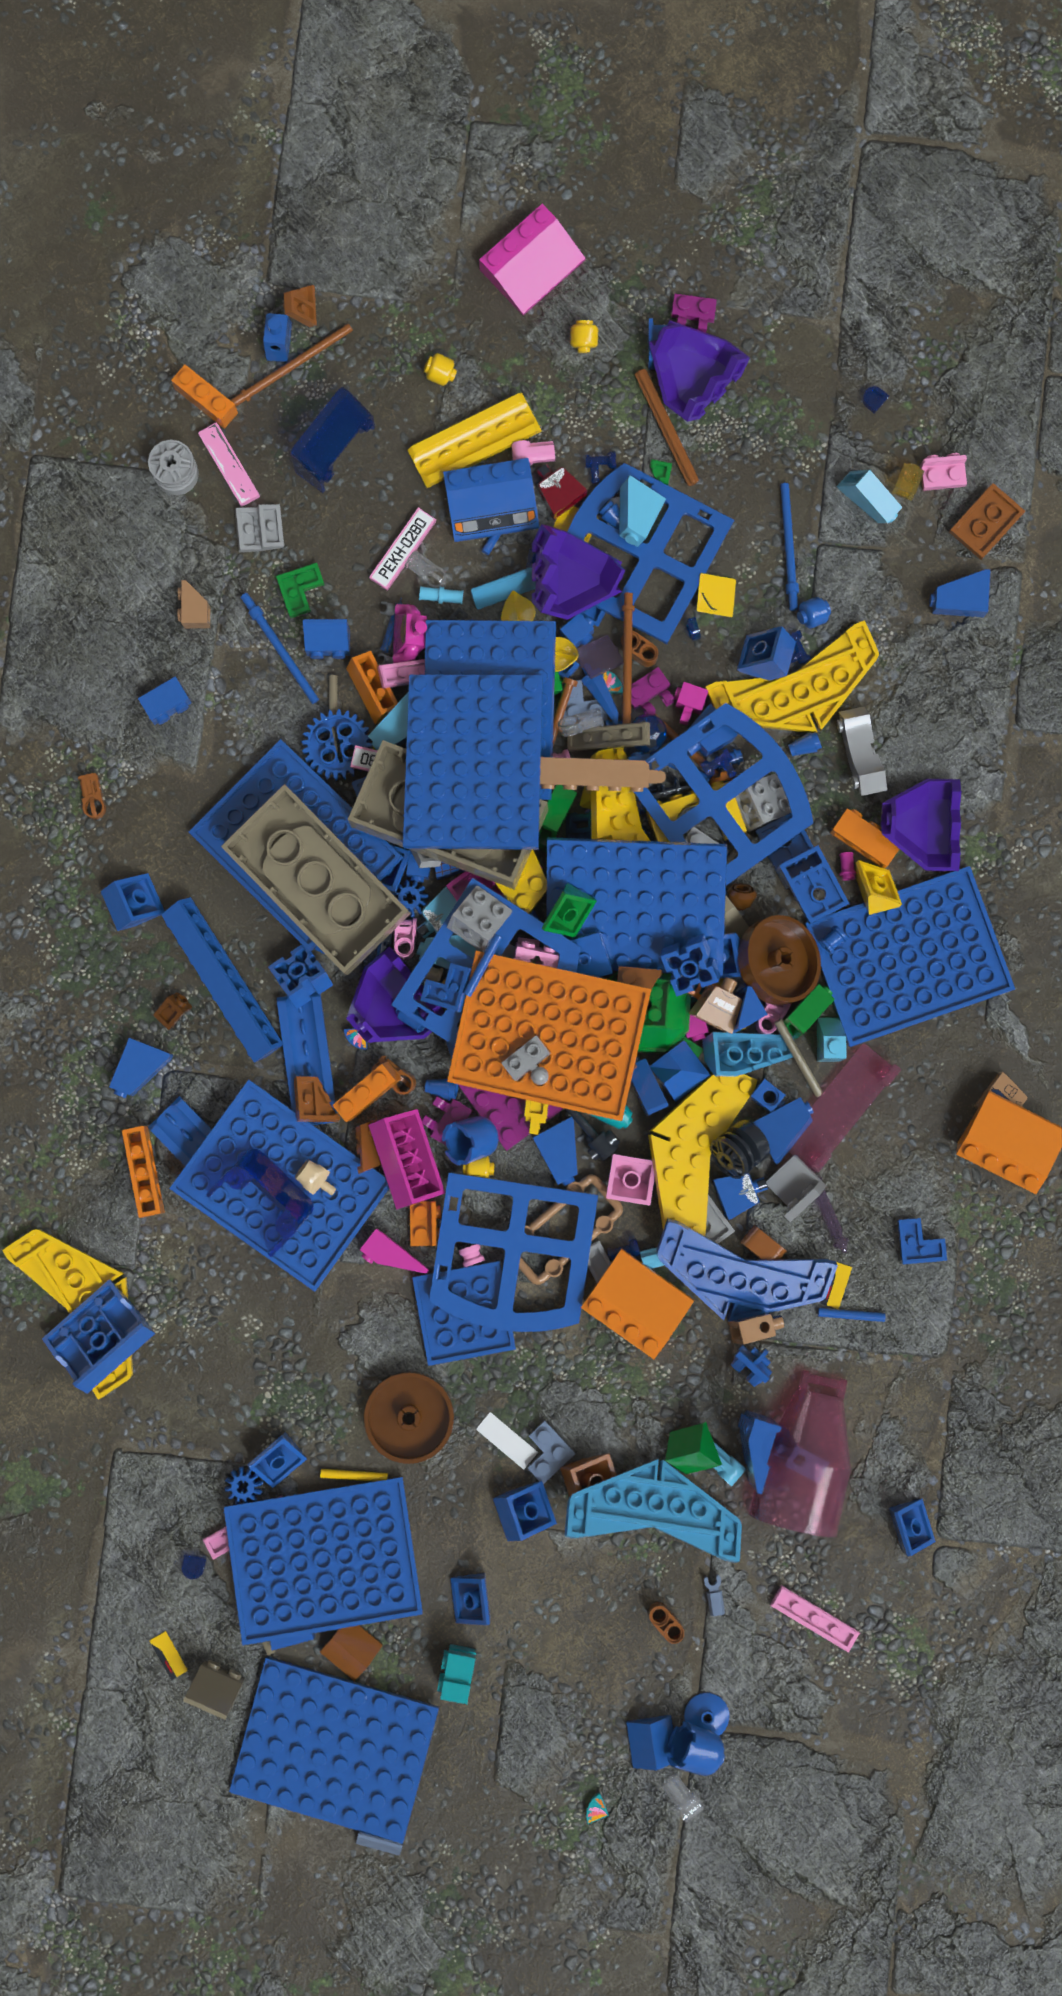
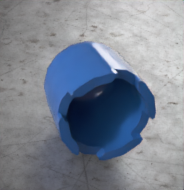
(470, 1139)
(695, 1749)

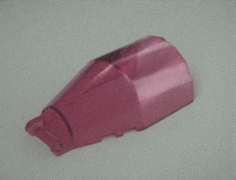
(808, 1463)

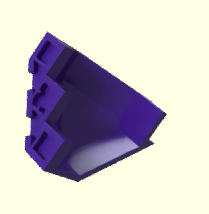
(694, 368)
(571, 573)
(926, 823)
(372, 1006)

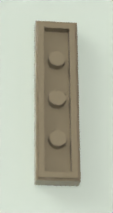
(610, 737)

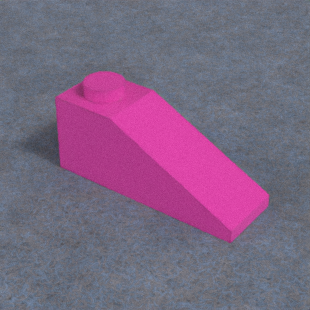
(385, 1251)

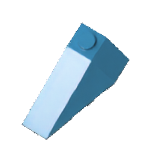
(742, 1052)

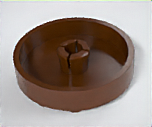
(779, 960)
(392, 1434)

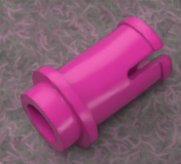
(847, 866)

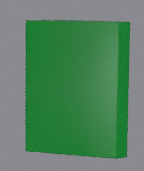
(569, 912)
(692, 1449)

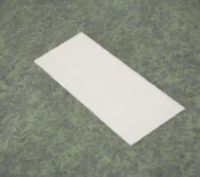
(506, 1440)

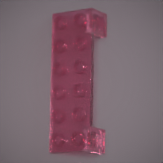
(843, 1105)

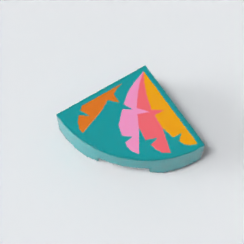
(613, 683)
(596, 1809)

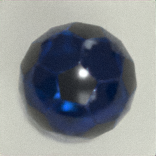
(658, 732)

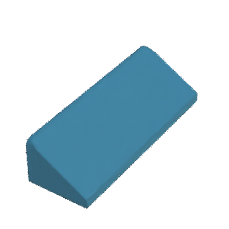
(501, 588)

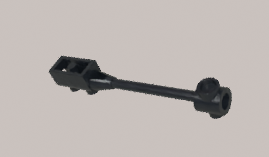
(602, 1144)

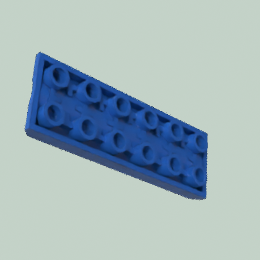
(305, 1045)
(180, 1130)

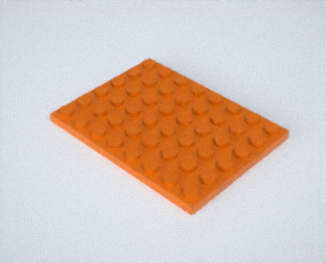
(580, 1018)

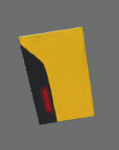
(837, 1286)
(168, 1655)

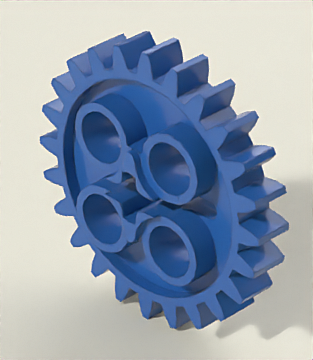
(317, 748)

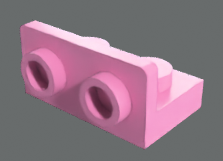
(944, 472)

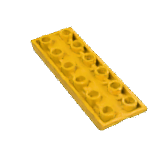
(474, 439)

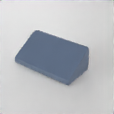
(379, 1843)

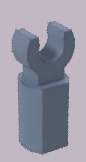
(715, 1597)

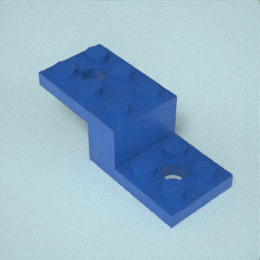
(803, 871)

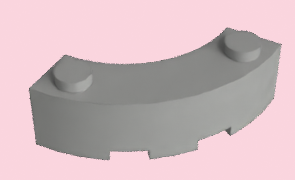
(864, 763)

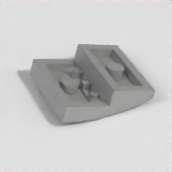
(259, 528)

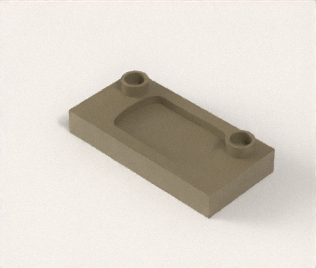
(381, 814)
(316, 880)

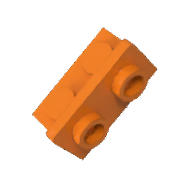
(424, 1223)

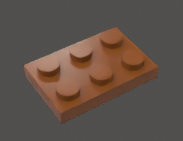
(987, 521)

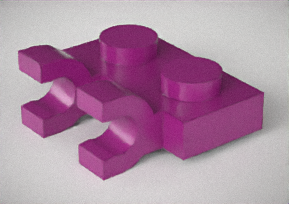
(694, 309)
(647, 688)
(453, 1112)

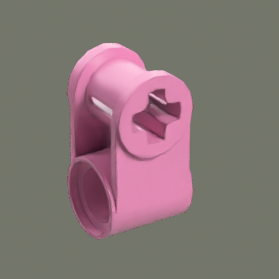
(405, 934)
(774, 1013)

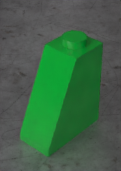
(557, 812)
(808, 1011)

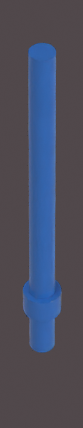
(792, 587)
(257, 614)

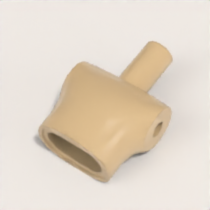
(314, 1177)

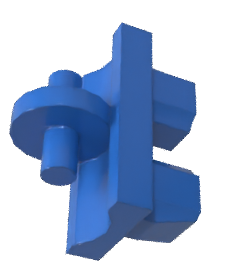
(755, 1362)

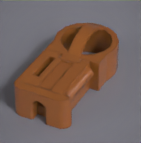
(92, 791)
(412, 1085)

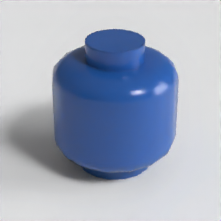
(813, 612)

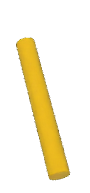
(353, 1475)

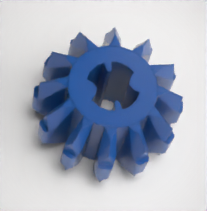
(415, 893)
(235, 1485)

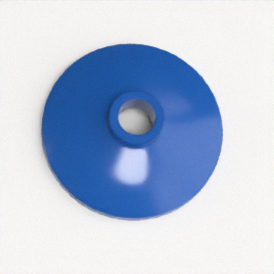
(707, 1704)

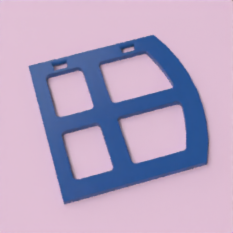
(652, 554)
(713, 802)
(447, 1024)
(514, 1242)

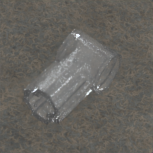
(685, 1801)

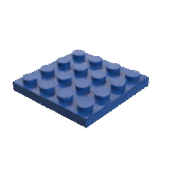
(453, 1338)

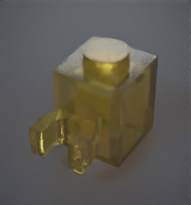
(908, 481)

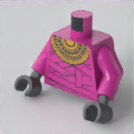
(408, 633)

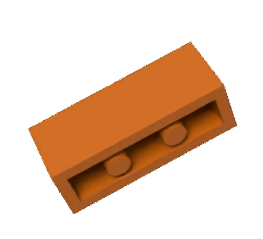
(204, 396)
(365, 676)
(864, 838)
(367, 1091)

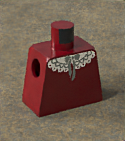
(559, 490)

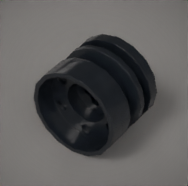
(740, 1149)

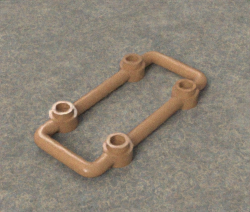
(603, 1225)

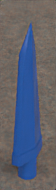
(600, 691)

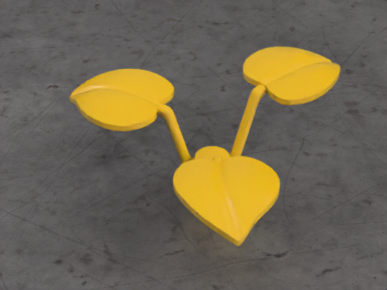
(521, 609)

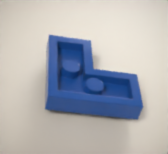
(451, 993)
(914, 1248)

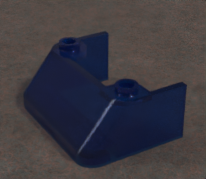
(328, 437)
(276, 1185)

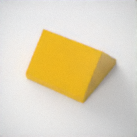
(876, 888)

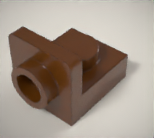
(172, 1010)

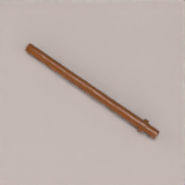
(245, 395)
(628, 610)

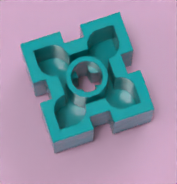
(458, 1673)

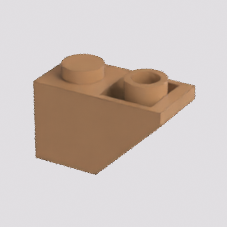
(194, 608)

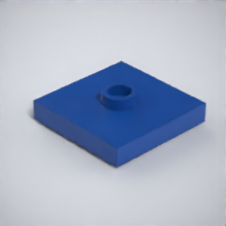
(593, 955)

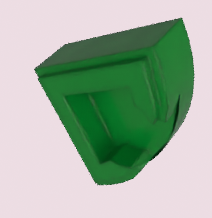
(661, 470)

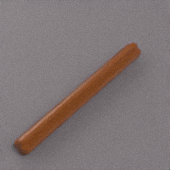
(666, 427)

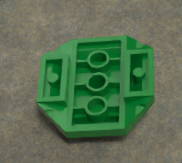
(666, 1019)

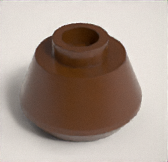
(741, 895)

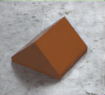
(351, 1650)

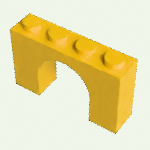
(679, 803)

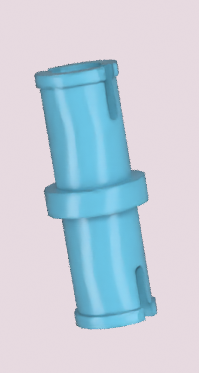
(441, 595)

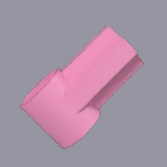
(536, 452)

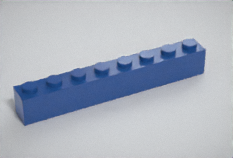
(222, 979)

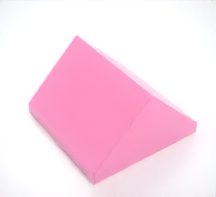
(630, 1180)

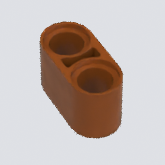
(641, 646)
(762, 1245)
(666, 1622)

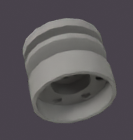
(177, 478)

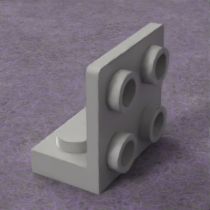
(763, 802)
(479, 918)
(795, 1186)

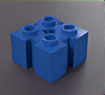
(300, 976)
(684, 976)

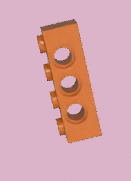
(143, 1171)

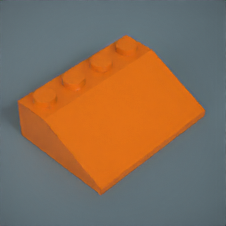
(1011, 1142)
(637, 1304)

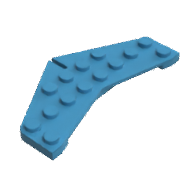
(668, 1504)

